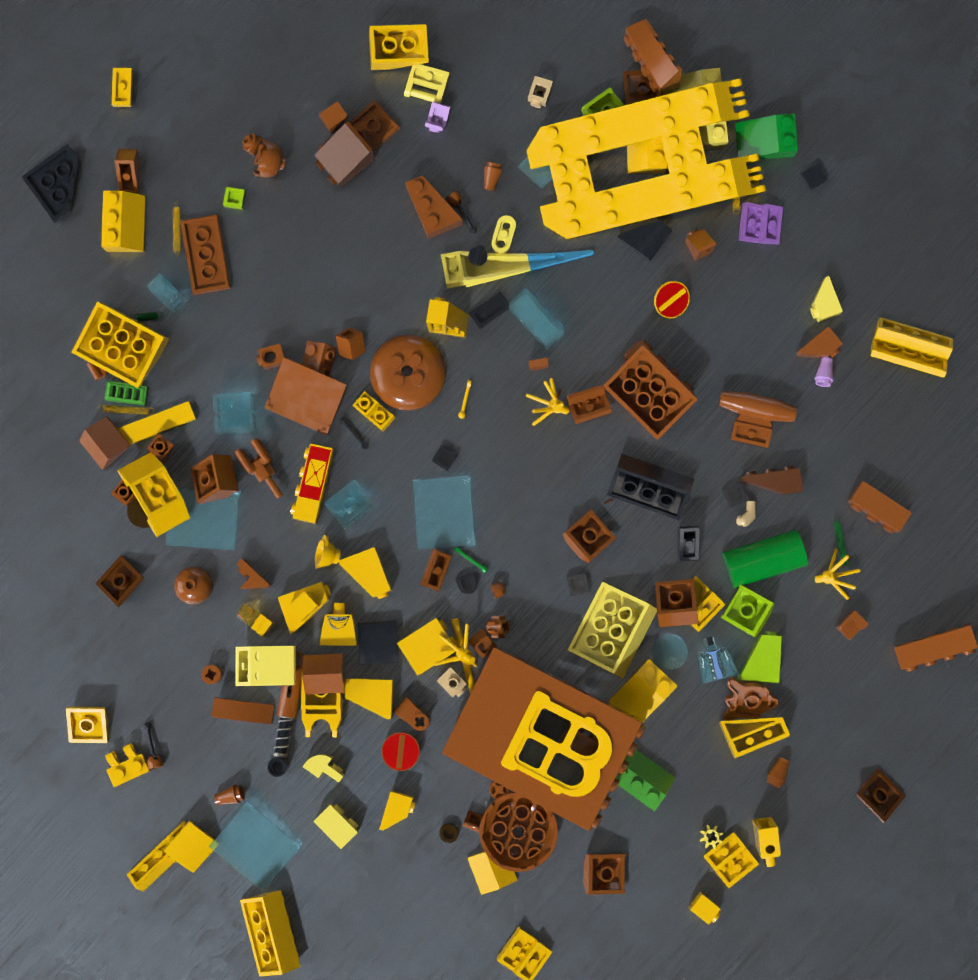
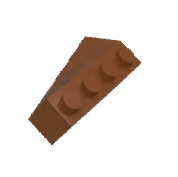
(653, 58)

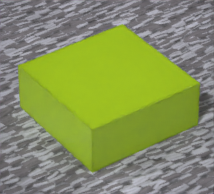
(234, 198)

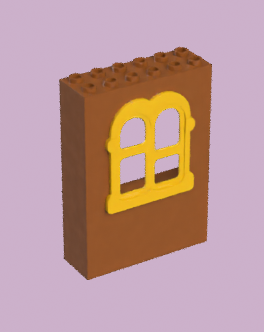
(502, 718)

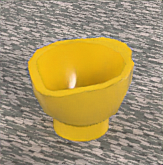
(326, 553)

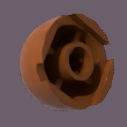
(269, 159)
(193, 585)

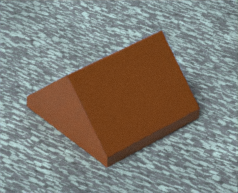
(104, 442)
(323, 673)

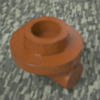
(251, 143)
(97, 372)

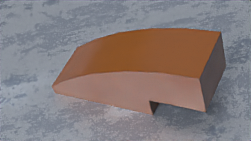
(242, 710)

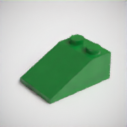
(768, 136)

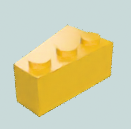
(753, 734)

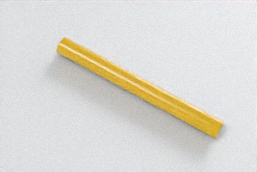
(466, 666)

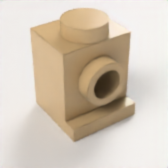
(542, 86)

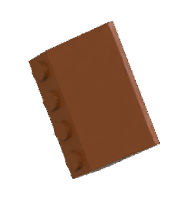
(650, 392)

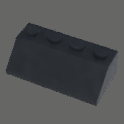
(650, 486)

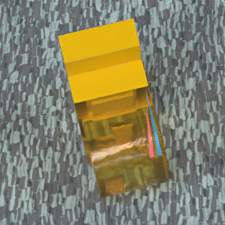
(255, 619)

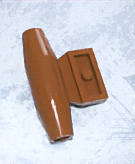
(755, 416)

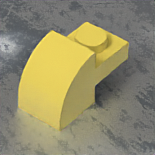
(320, 764)

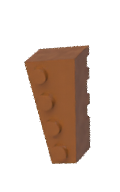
(936, 647)

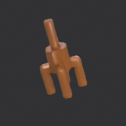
(260, 466)

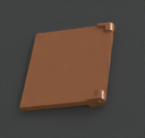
(305, 396)

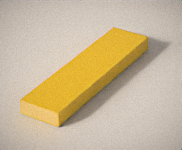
(158, 423)

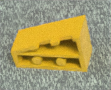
(446, 318)

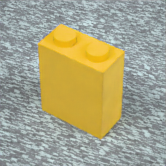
(425, 647)

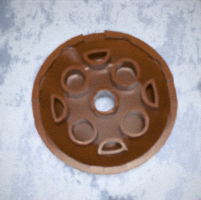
(407, 391)
(513, 851)

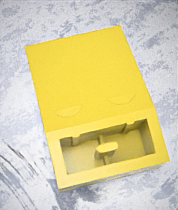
(265, 665)

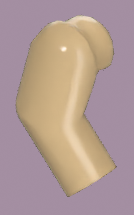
(749, 516)

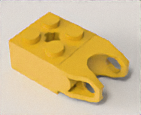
(321, 707)

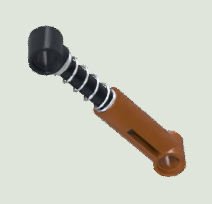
(286, 711)

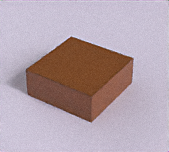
(538, 364)

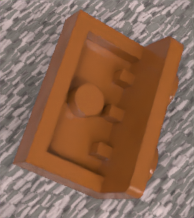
(319, 357)
(589, 404)

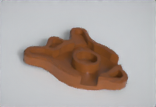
(748, 700)

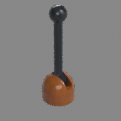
(455, 200)
(154, 760)

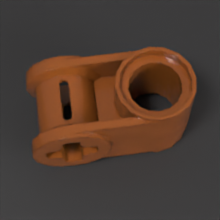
(409, 712)

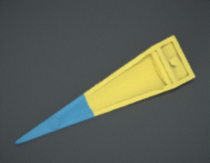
(461, 272)

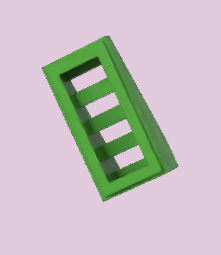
(109, 393)

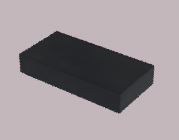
(489, 310)

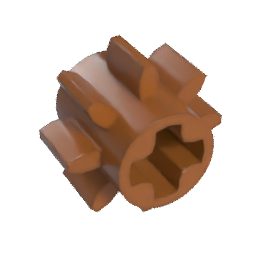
(498, 626)

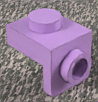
(438, 117)

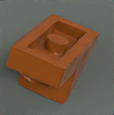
(256, 580)

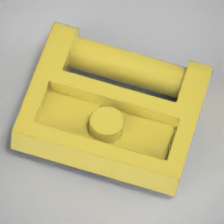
(429, 78)

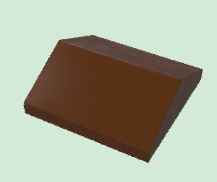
(636, 87)
(120, 581)
(880, 795)

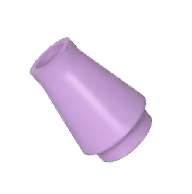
(824, 374)

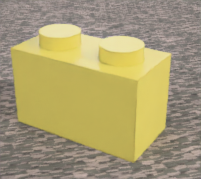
(337, 825)

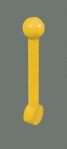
(461, 414)

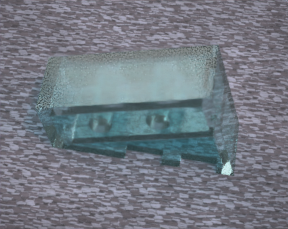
(536, 319)

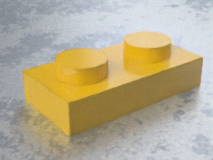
(122, 87)

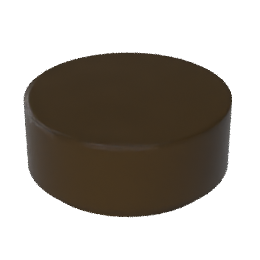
(449, 832)

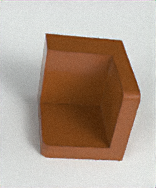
(333, 116)
(350, 343)
(852, 625)

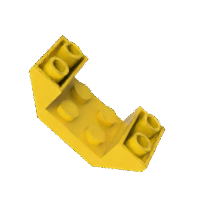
(155, 493)

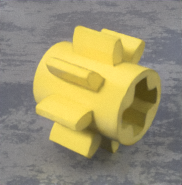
(712, 842)

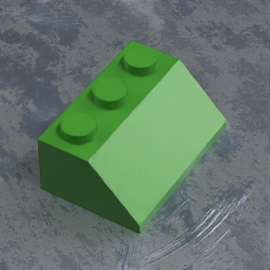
(646, 780)

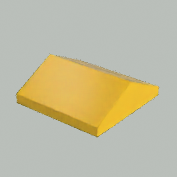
(87, 724)
(488, 874)

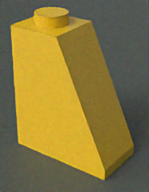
(368, 572)
(319, 590)
(371, 694)

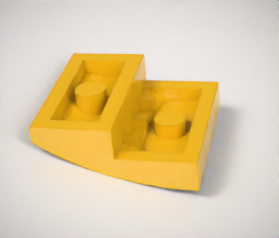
(707, 604)
(190, 846)
(731, 860)
(524, 954)

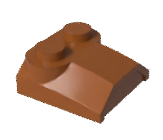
(588, 536)
(604, 873)

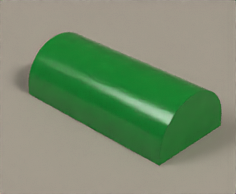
(765, 558)

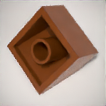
(214, 478)
(676, 603)

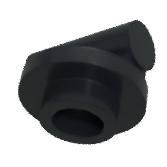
(478, 255)

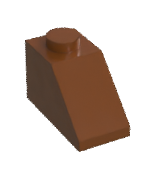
(127, 170)
(699, 243)
(822, 345)

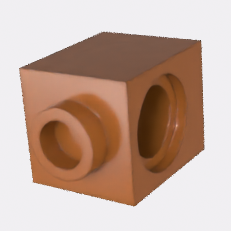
(277, 349)

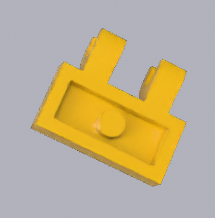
(127, 770)

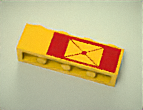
(313, 483)

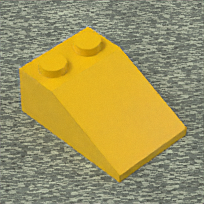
(397, 46)
(643, 691)

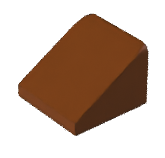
(482, 643)

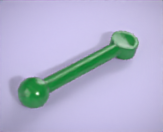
(484, 568)

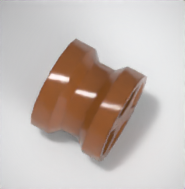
(215, 674)
(497, 791)

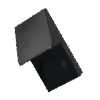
(688, 542)

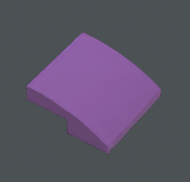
(760, 223)

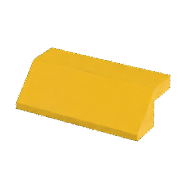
(911, 347)

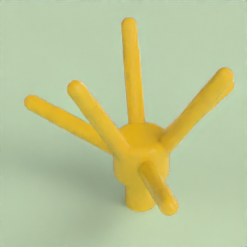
(553, 406)
(830, 575)
(463, 654)

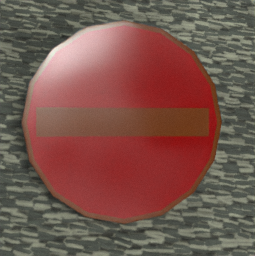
(400, 751)

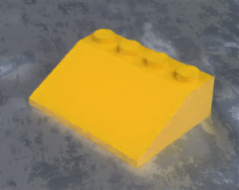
(120, 344)

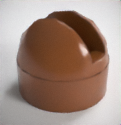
(498, 589)

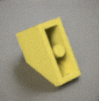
(825, 302)

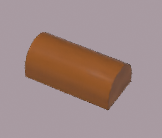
(436, 570)

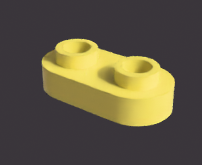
(503, 235)

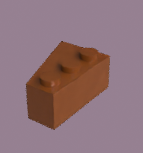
(431, 208)

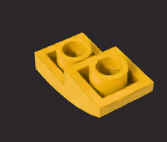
(373, 411)

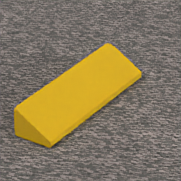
(153, 864)

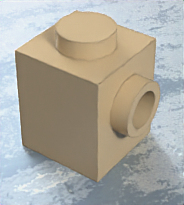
(452, 682)

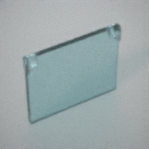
(443, 513)
(209, 524)
(254, 846)

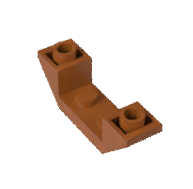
(161, 449)

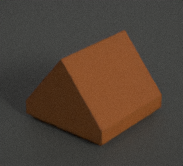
(472, 821)

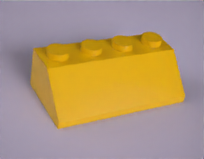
(270, 933)

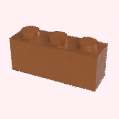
(879, 507)

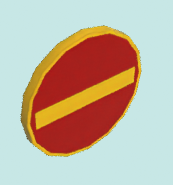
(671, 299)

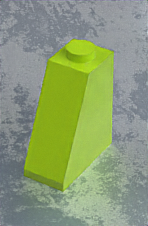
(763, 660)

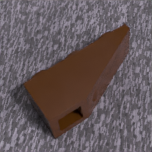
(779, 482)

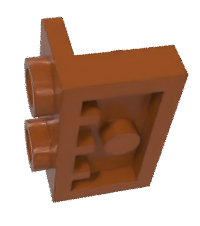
(582, 744)

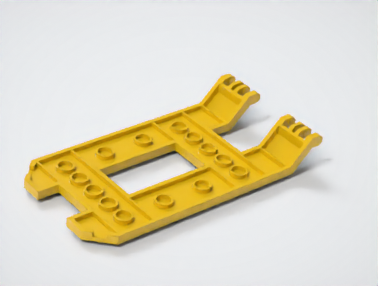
(690, 178)

